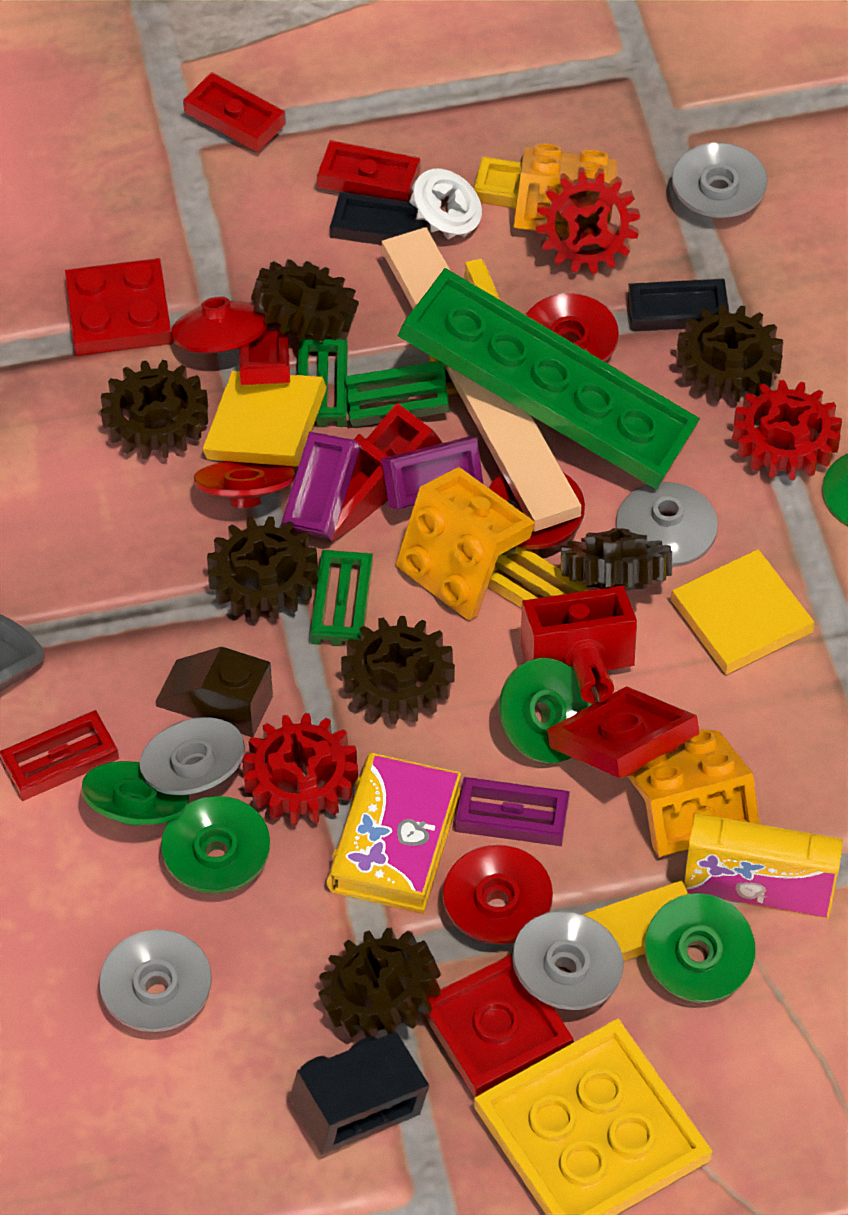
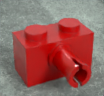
(585, 631)

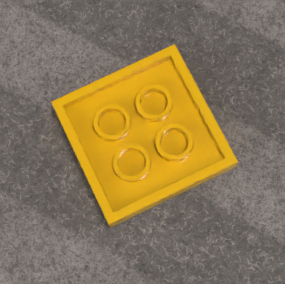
(593, 1126)

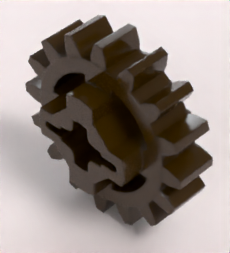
(304, 300)
(729, 353)
(154, 409)
(616, 560)
(262, 568)
(393, 669)
(379, 983)

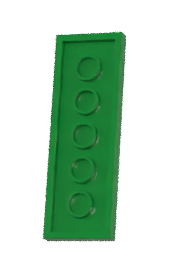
(549, 377)

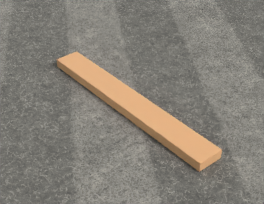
(506, 429)

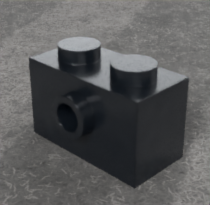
(358, 1091)

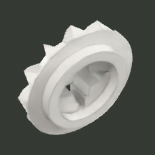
(463, 201)

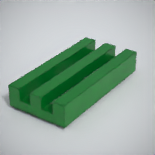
(341, 345)
(397, 385)
(337, 632)

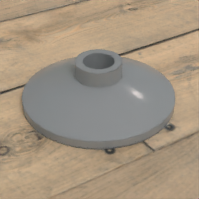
(719, 180)
(687, 532)
(192, 756)
(571, 943)
(150, 960)

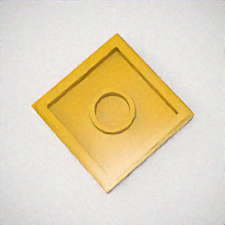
(265, 421)
(742, 611)

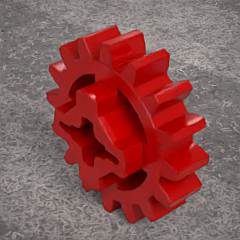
(603, 234)
(786, 430)
(280, 783)

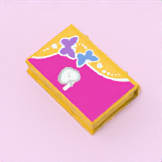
(395, 833)
(763, 865)

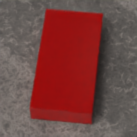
(265, 359)

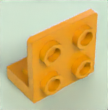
(543, 167)
(457, 537)
(696, 778)

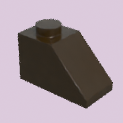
(220, 686)

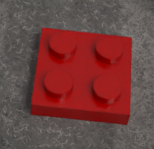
(118, 307)
(623, 732)
(494, 1026)

